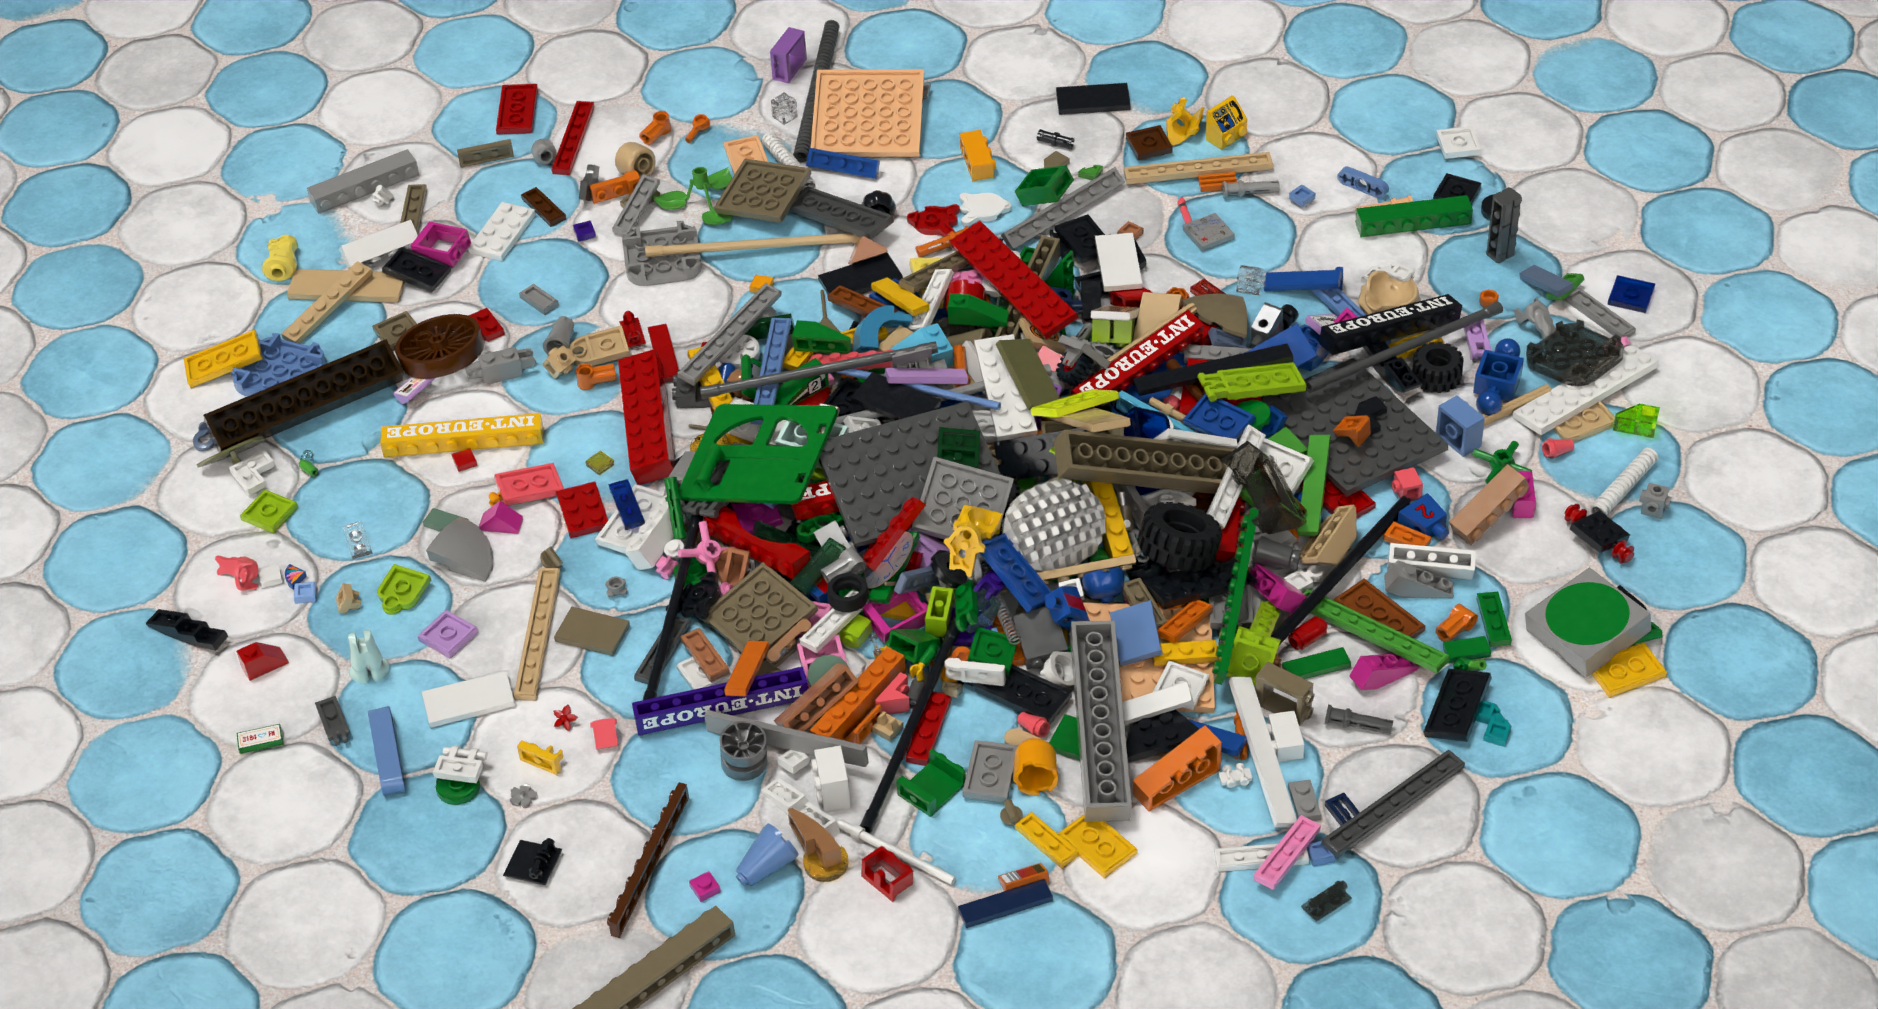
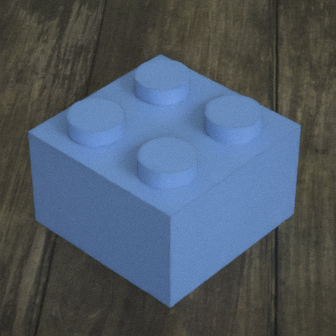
(1460, 425)

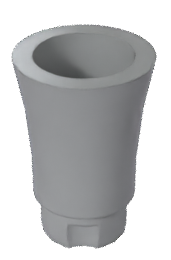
(559, 334)

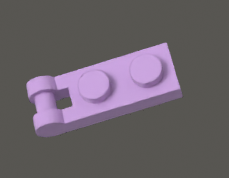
(1477, 338)

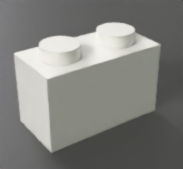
(1285, 736)

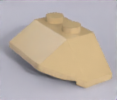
(1334, 539)

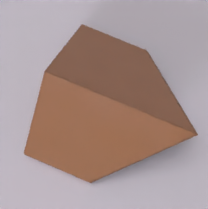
(866, 249)
(733, 565)

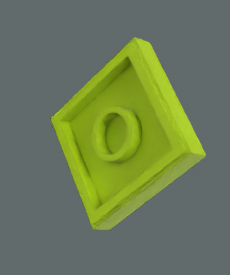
(269, 511)

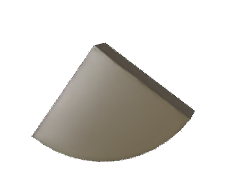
(951, 688)

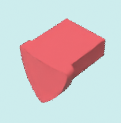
(605, 733)

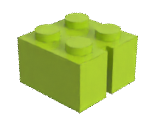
(1113, 331)

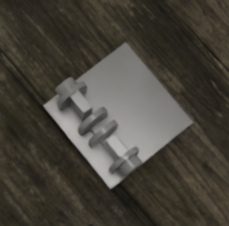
(920, 357)

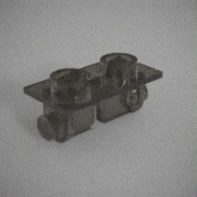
(1327, 901)

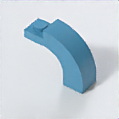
(866, 333)

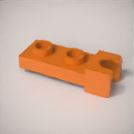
(614, 187)

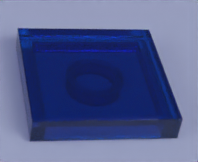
(1631, 294)

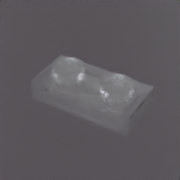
(357, 540)

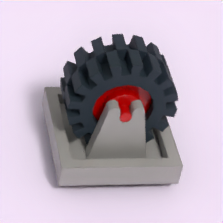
(1078, 360)

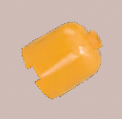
(1035, 766)

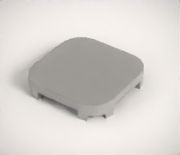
(660, 269)

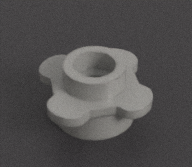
(616, 586)

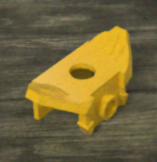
(1177, 134)

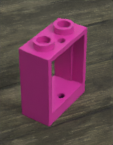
(437, 231)
(874, 610)

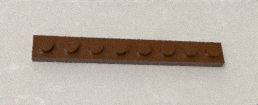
(645, 865)

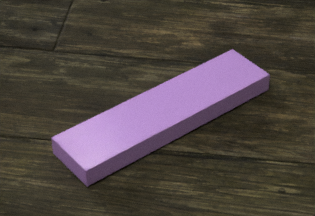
(926, 376)

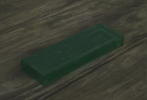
(811, 573)

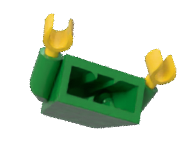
(916, 646)

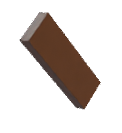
(543, 206)

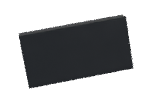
(1090, 298)

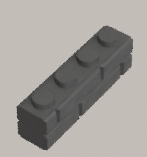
(1503, 225)

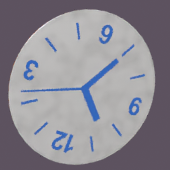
(891, 562)

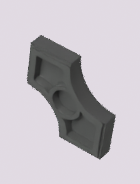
(590, 178)

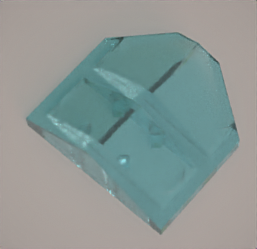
(986, 611)

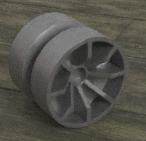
(743, 750)

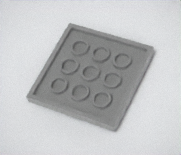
(953, 486)

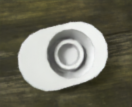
(1059, 668)

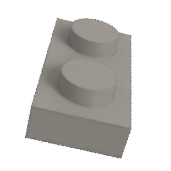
(1304, 800)

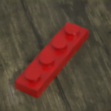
(889, 538)
(928, 729)

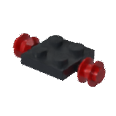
(1600, 532)

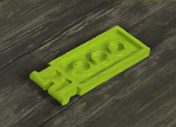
(1252, 382)

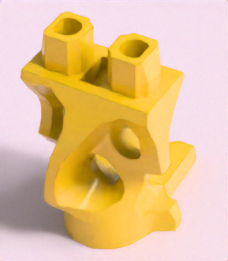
(970, 529)

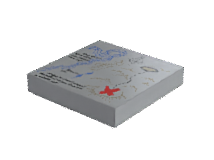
(1208, 232)

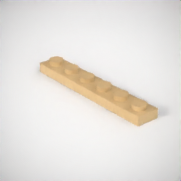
(327, 303)

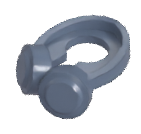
(202, 433)

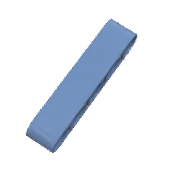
(386, 750)

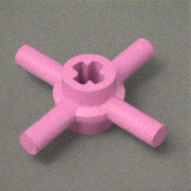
(707, 550)

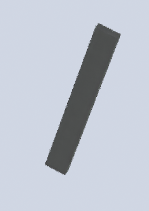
(1392, 803)

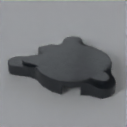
(699, 598)

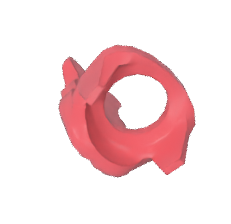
(239, 567)

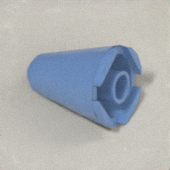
(765, 856)

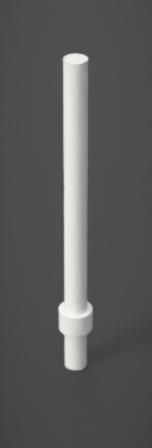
(859, 833)

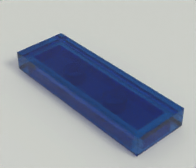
(626, 504)

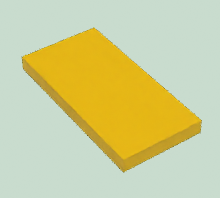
(222, 358)

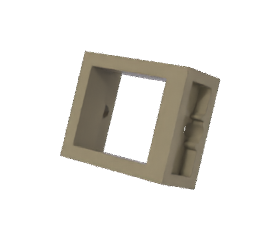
(1275, 677)

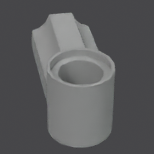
(848, 562)

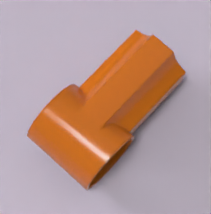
(659, 126)
(589, 376)
(1458, 620)

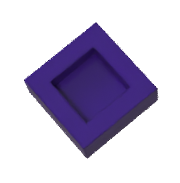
(584, 231)

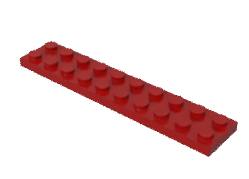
(1013, 280)

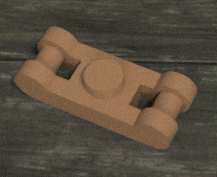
(788, 640)

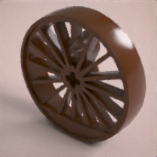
(431, 354)

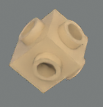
(559, 361)

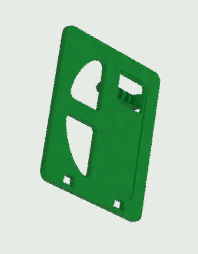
(757, 470)

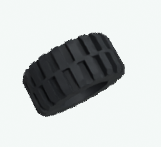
(1179, 536)

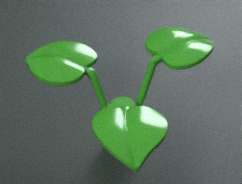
(717, 181)

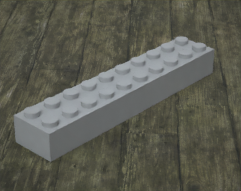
(1100, 721)

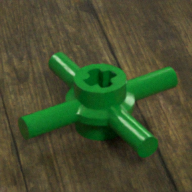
(1500, 460)

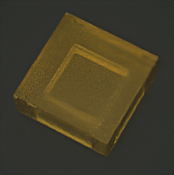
(599, 462)

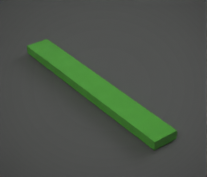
(1380, 634)

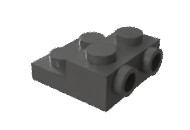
(688, 395)

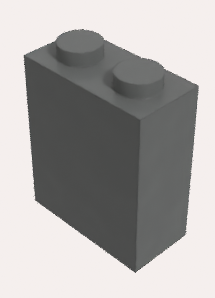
(1038, 636)

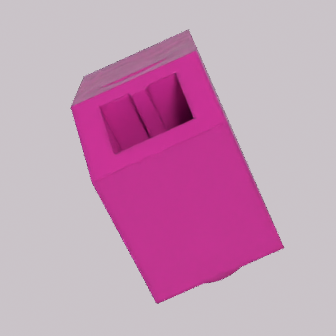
(1276, 589)
(1379, 670)

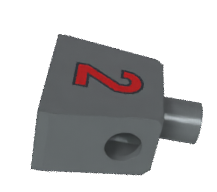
(1267, 324)

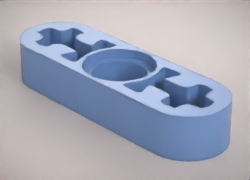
(1351, 178)

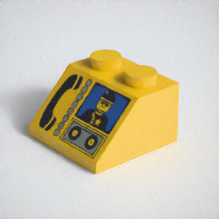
(1225, 123)

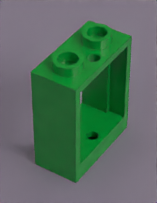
(1044, 185)

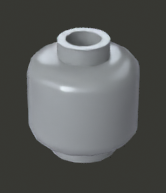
(543, 151)

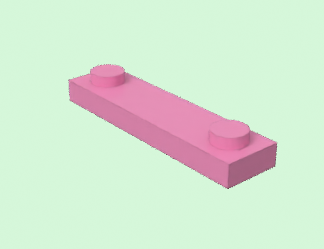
(1287, 852)

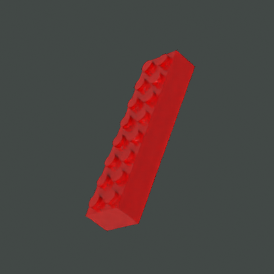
(646, 417)

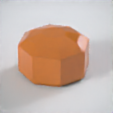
(1488, 297)

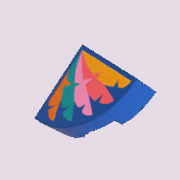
(294, 575)

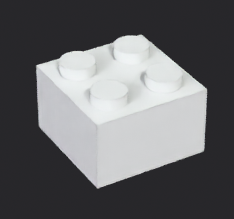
(831, 779)

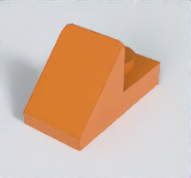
(1355, 427)

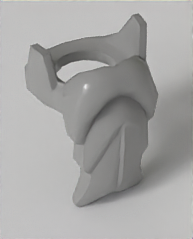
(1538, 315)

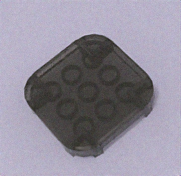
(1574, 354)

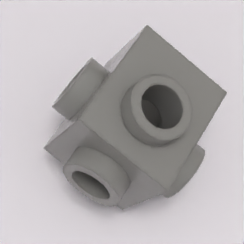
(1655, 500)

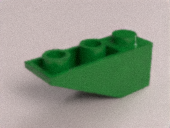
(1063, 274)

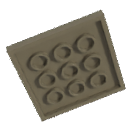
(762, 190)
(759, 609)

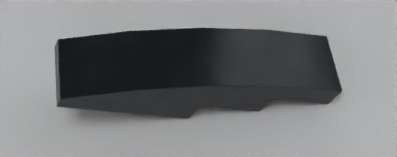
(183, 628)

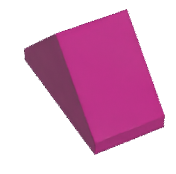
(501, 519)

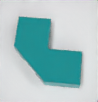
(1498, 728)

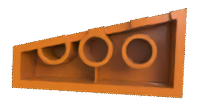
(1179, 769)

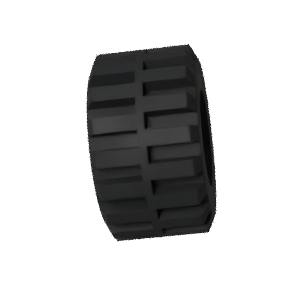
(1438, 366)

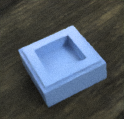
(305, 592)

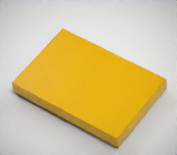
(1629, 670)
(1098, 845)

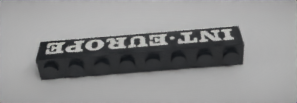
(1389, 324)

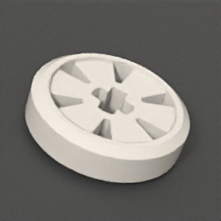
(746, 345)

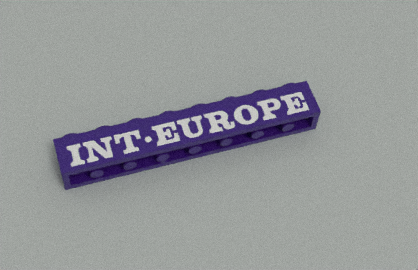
(691, 705)

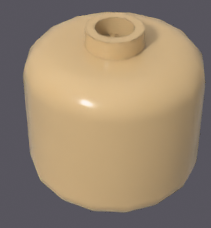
(635, 157)

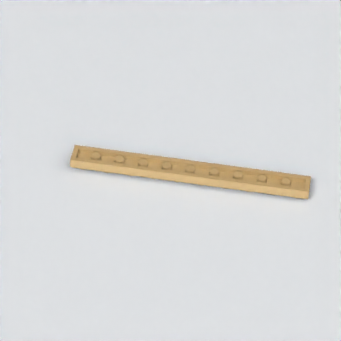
(1064, 574)

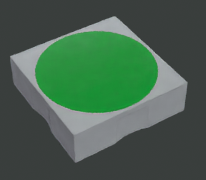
(1588, 621)

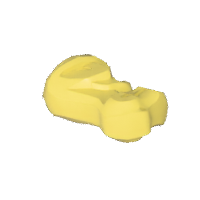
(281, 258)

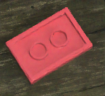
(528, 484)

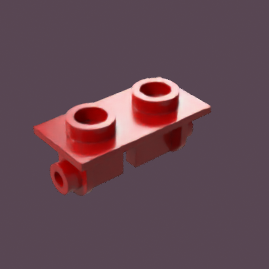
(632, 330)

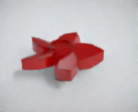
(564, 717)

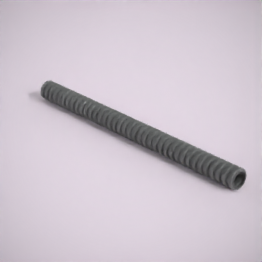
(823, 62)

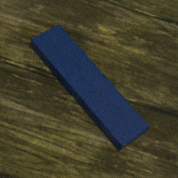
(1005, 903)

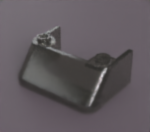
(1267, 489)

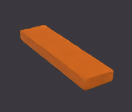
(746, 668)

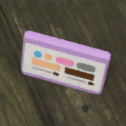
(411, 389)

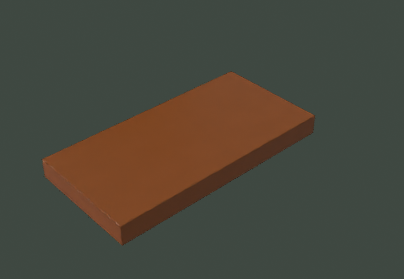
(1373, 603)

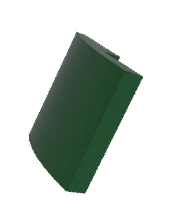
(959, 446)

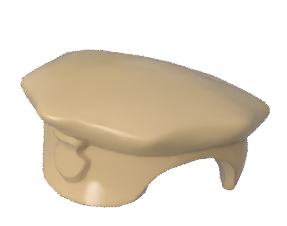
(1386, 293)

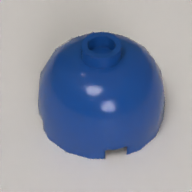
(1104, 584)

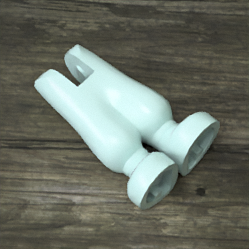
(363, 654)

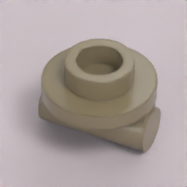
(550, 559)
(1010, 814)

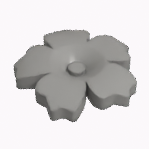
(523, 795)

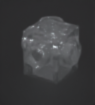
(784, 108)
(1250, 280)

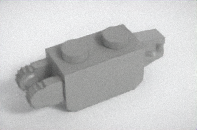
(501, 365)

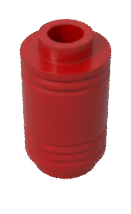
(1308, 633)

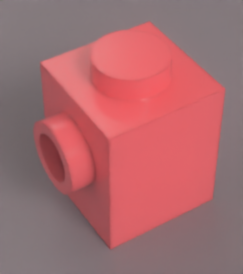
(1407, 484)

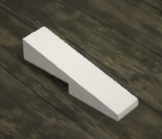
(788, 797)

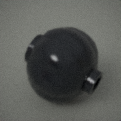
(880, 201)

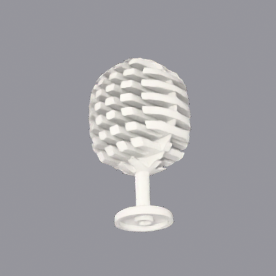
(1052, 526)

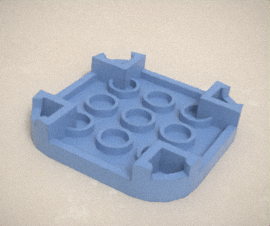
(279, 363)

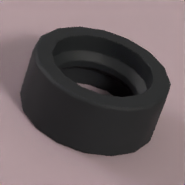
(845, 581)

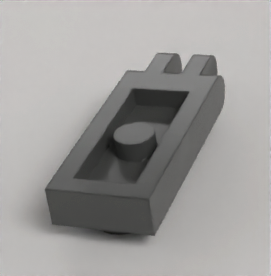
(332, 719)

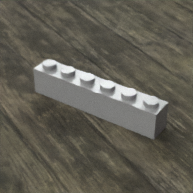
(362, 181)

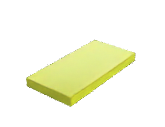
(1074, 403)

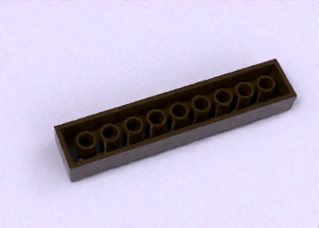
(305, 396)

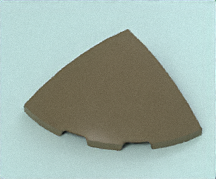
(1224, 309)

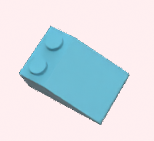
(926, 335)

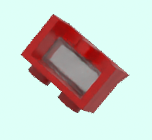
(886, 872)

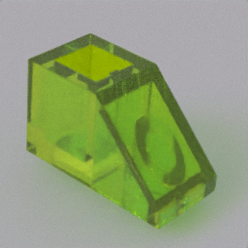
(1637, 420)

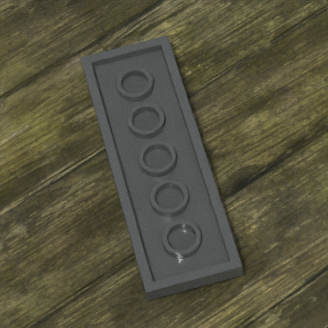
(840, 213)

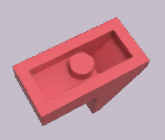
(894, 697)

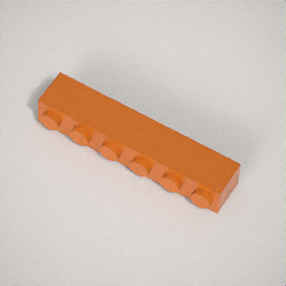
(861, 698)

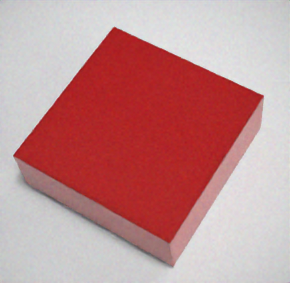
(464, 459)

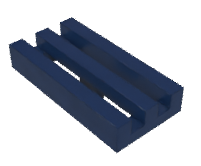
(1329, 804)

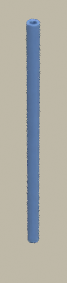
(934, 391)

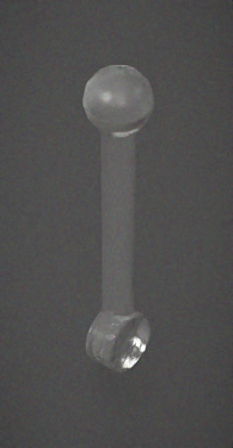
(872, 637)

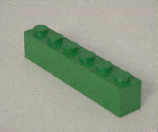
(1414, 216)

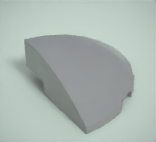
(462, 549)

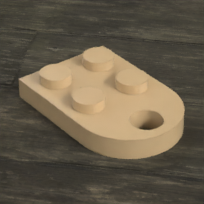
(600, 347)

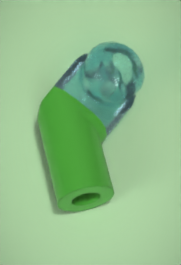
(306, 463)

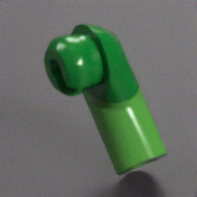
(1469, 664)

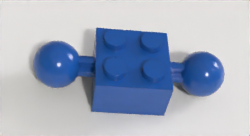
(1498, 376)

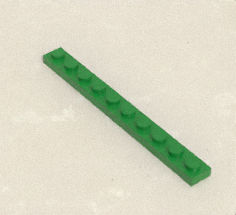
(1234, 600)

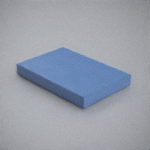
(1136, 633)

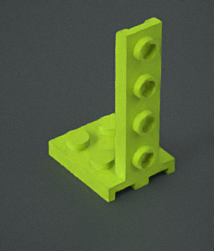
(1255, 645)

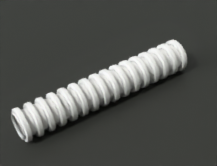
(782, 154)
(1625, 481)

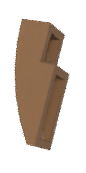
(814, 838)

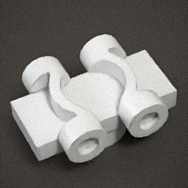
(1235, 777)

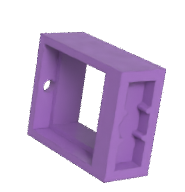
(791, 43)

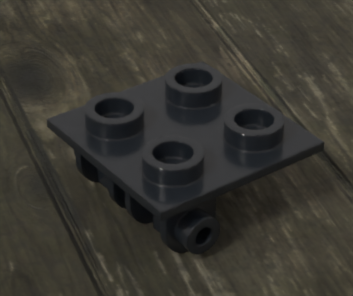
(533, 861)

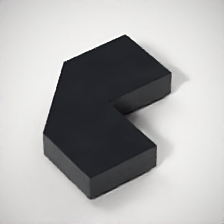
(1372, 408)

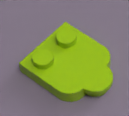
(402, 589)

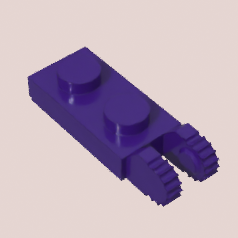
(991, 583)

